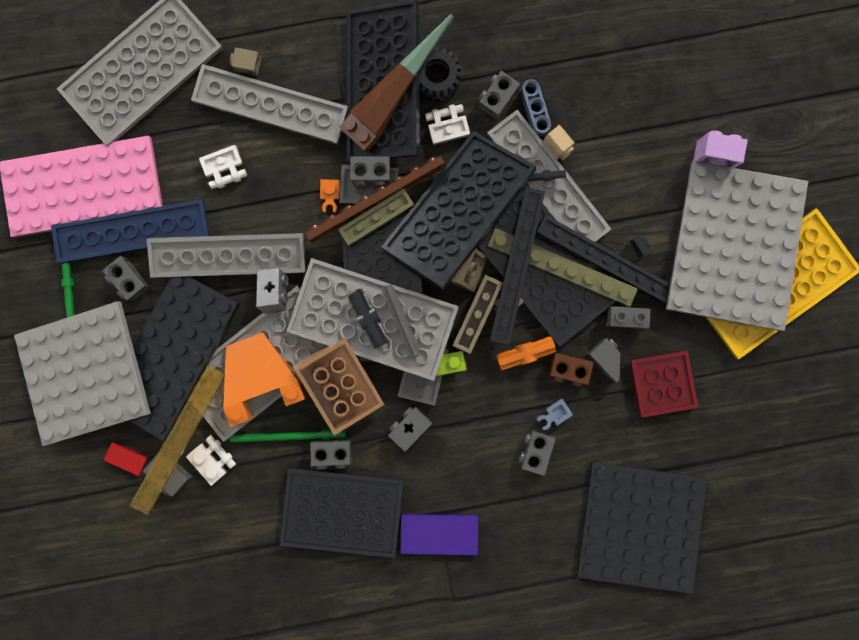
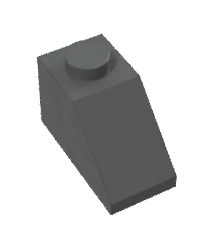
(607, 358)

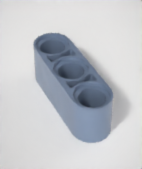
(535, 99)

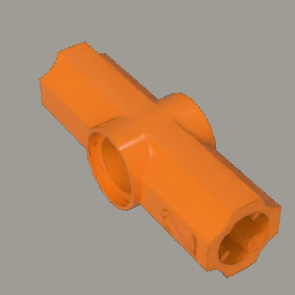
(526, 353)

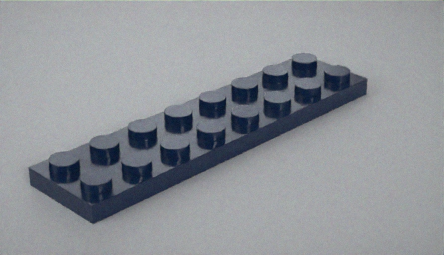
(127, 230)

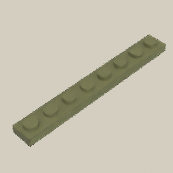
(568, 270)

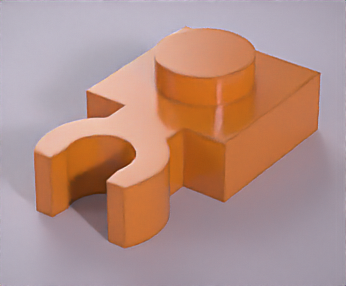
(329, 191)

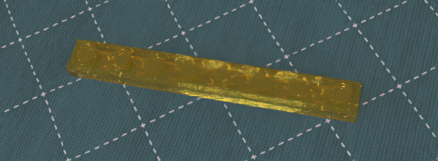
(177, 440)

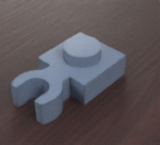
(557, 412)

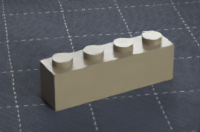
(477, 314)

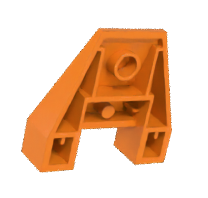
(252, 370)

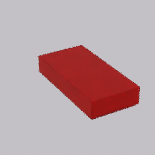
(126, 458)

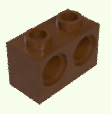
(571, 365)

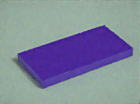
(439, 534)

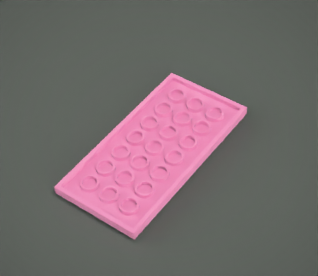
(79, 185)

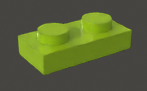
(452, 363)

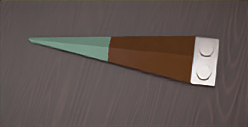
(376, 108)

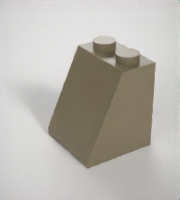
(470, 272)

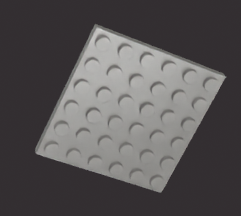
(82, 374)

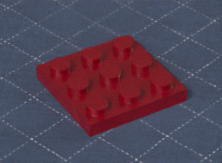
(663, 384)

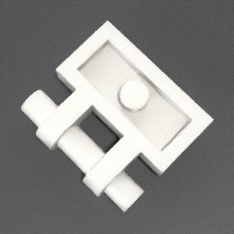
(449, 129)
(221, 161)
(207, 464)

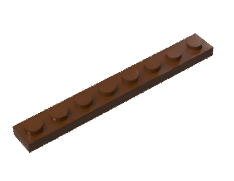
(351, 212)

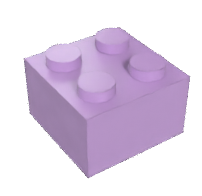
(720, 149)

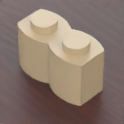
(559, 143)

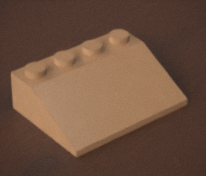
(338, 385)

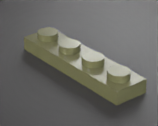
(376, 217)

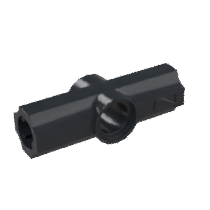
(368, 318)

